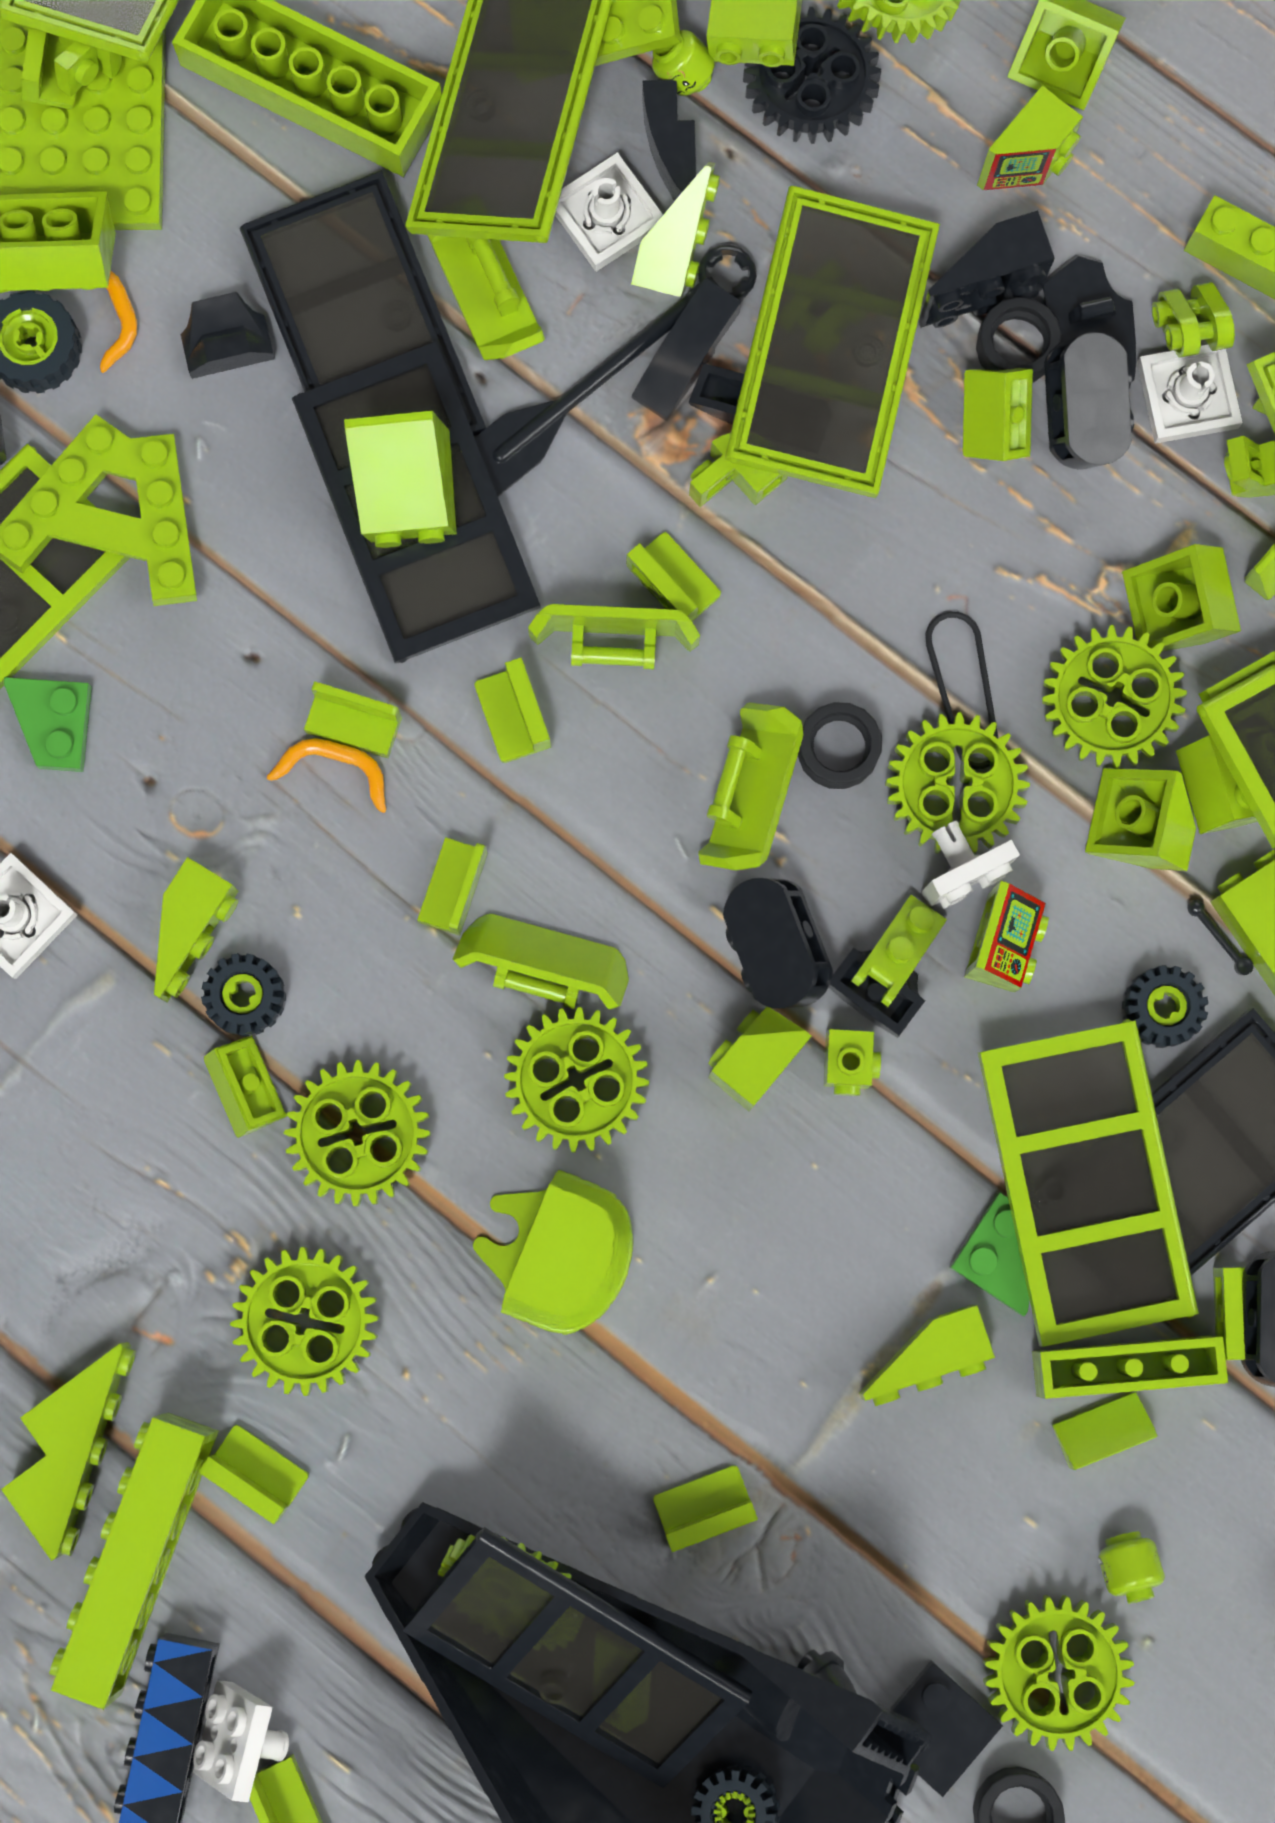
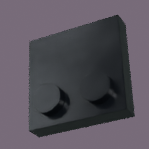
(954, 1719)

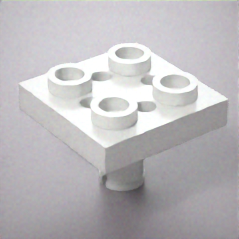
(601, 199)
(1189, 394)
(966, 867)
(48, 916)
(236, 1740)

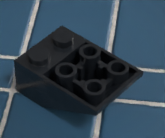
(1002, 265)

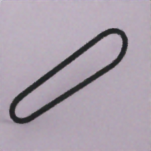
(928, 636)

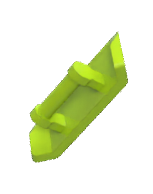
(487, 295)
(613, 620)
(752, 787)
(544, 961)

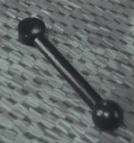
(1242, 966)

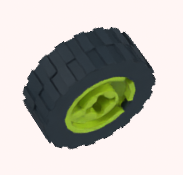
(56, 340)

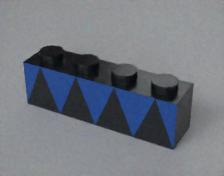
(168, 1730)

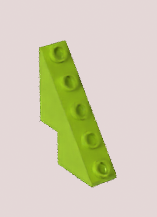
(70, 1433)

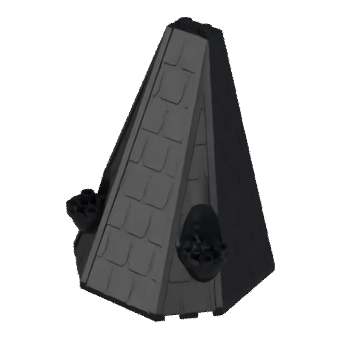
(803, 1729)

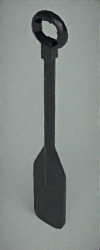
(523, 437)

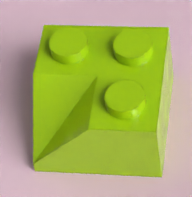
(757, 1057)

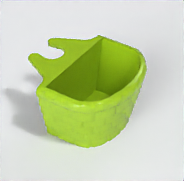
(567, 1253)

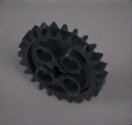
(839, 98)

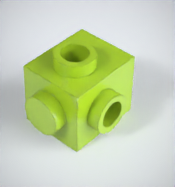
(850, 1061)

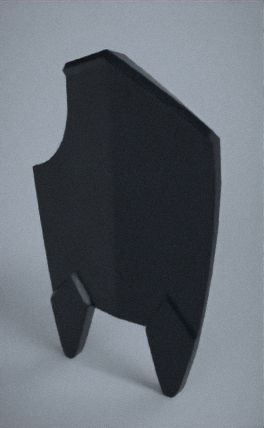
(1087, 304)

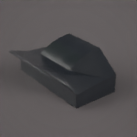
(224, 336)
(868, 996)

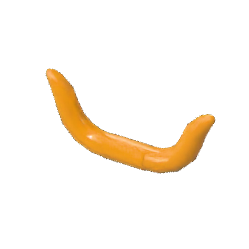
(127, 319)
(339, 753)

